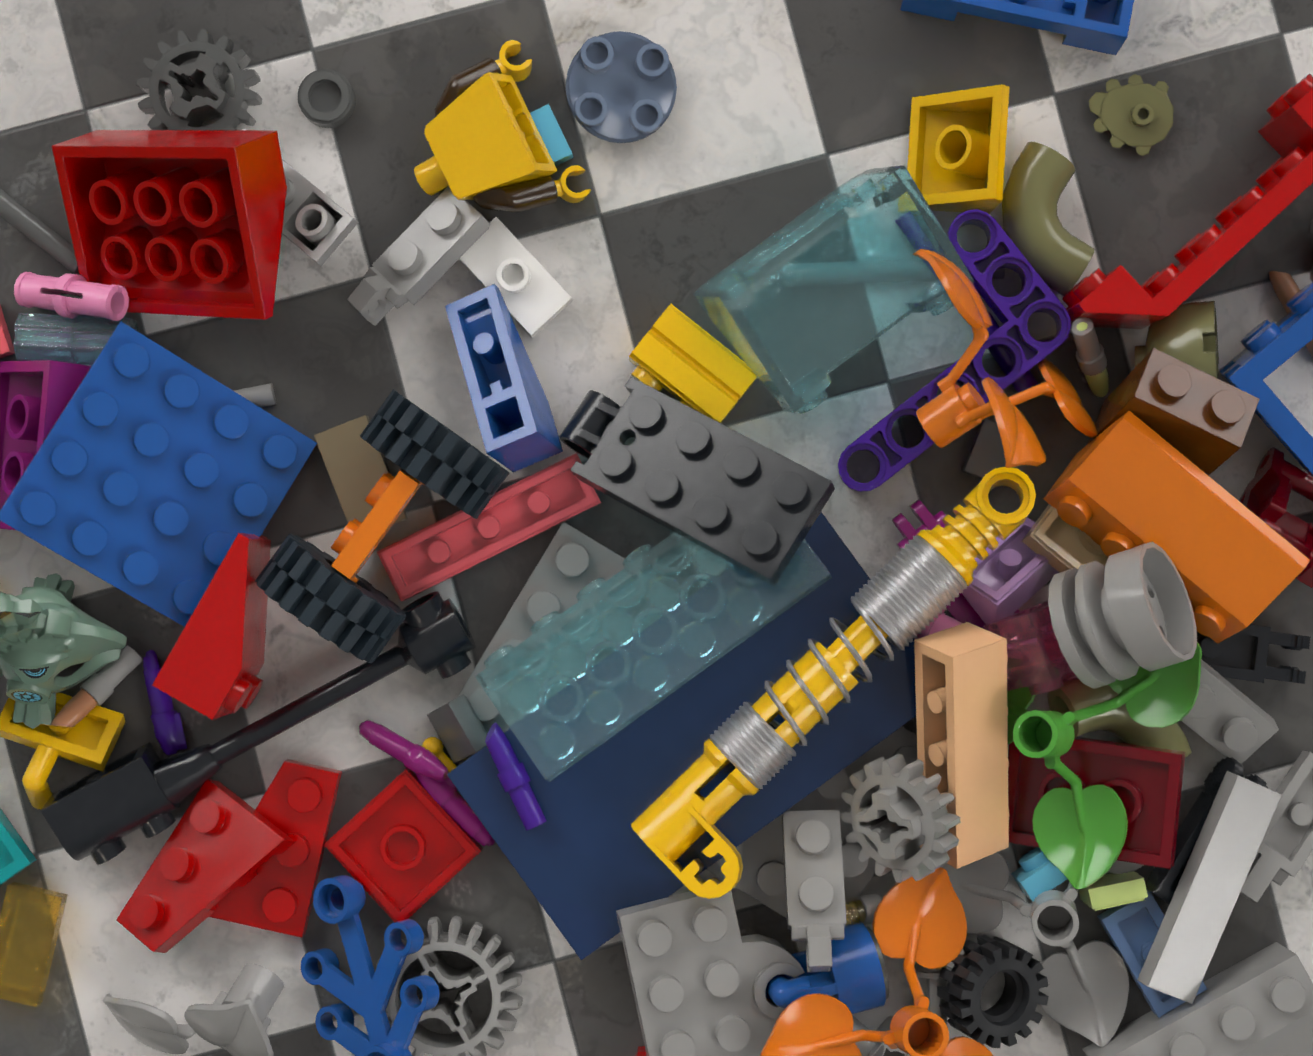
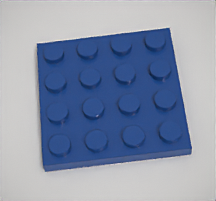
(154, 475)

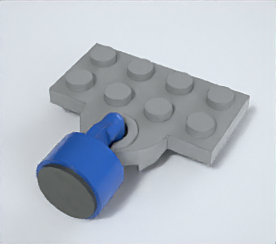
(722, 992)

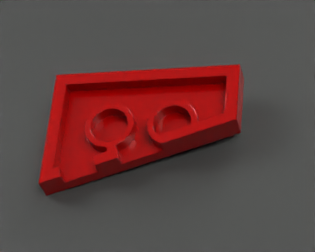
(201, 862)
(282, 893)

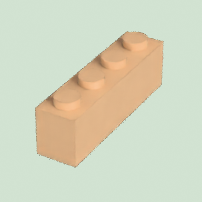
(966, 733)

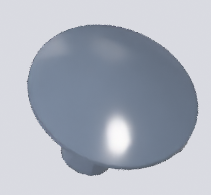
(621, 86)

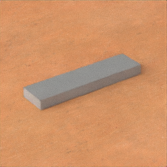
(1209, 887)

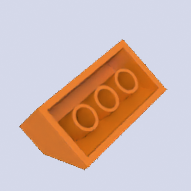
(1141, 490)

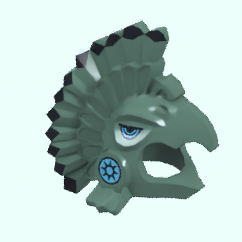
(44, 636)

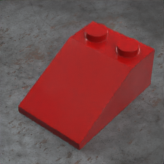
(224, 640)

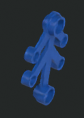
(369, 991)

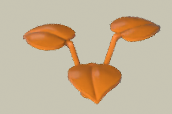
(963, 408)
(912, 922)

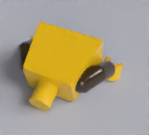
(490, 143)

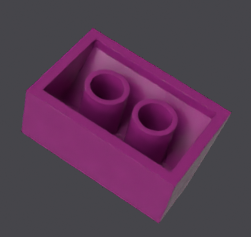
(30, 405)

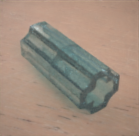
(63, 338)

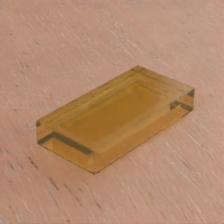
(28, 941)

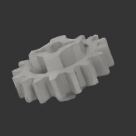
(899, 818)

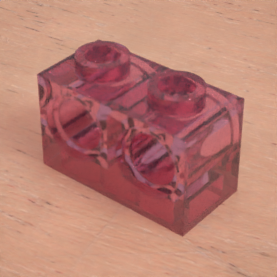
(1032, 650)

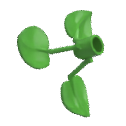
(1088, 827)

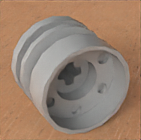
(1122, 615)

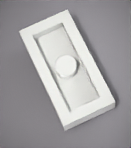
(524, 283)

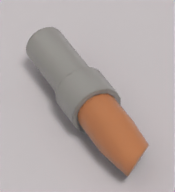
(97, 689)

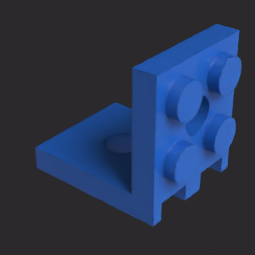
(1264, 352)

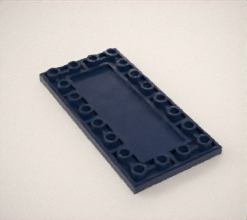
(587, 853)

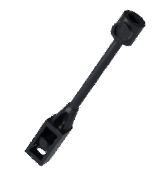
(144, 790)

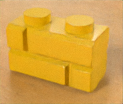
(691, 365)

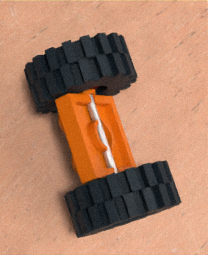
(327, 590)

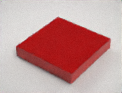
(403, 847)

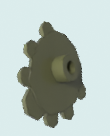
(1133, 113)

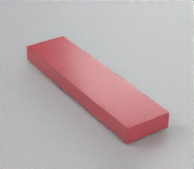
(506, 521)

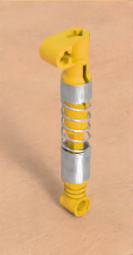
(891, 607)

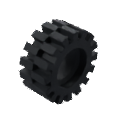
(1014, 1006)

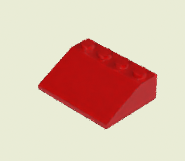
(178, 217)

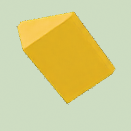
(959, 148)

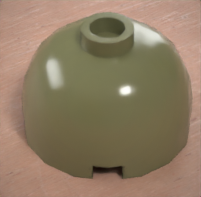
(1187, 336)

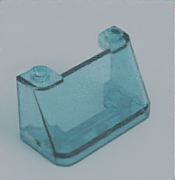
(830, 284)

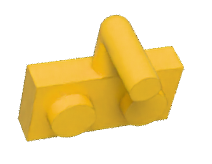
(86, 743)

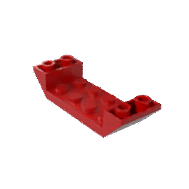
(1121, 302)

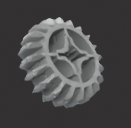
(458, 1017)

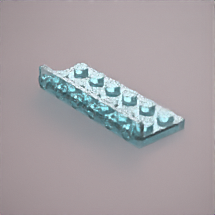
(632, 645)

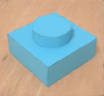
(1037, 874)

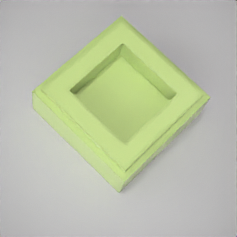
(1114, 891)

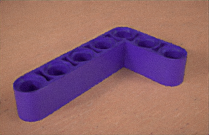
(1011, 336)

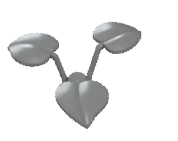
(1084, 984)
(233, 1022)

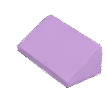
(1007, 577)

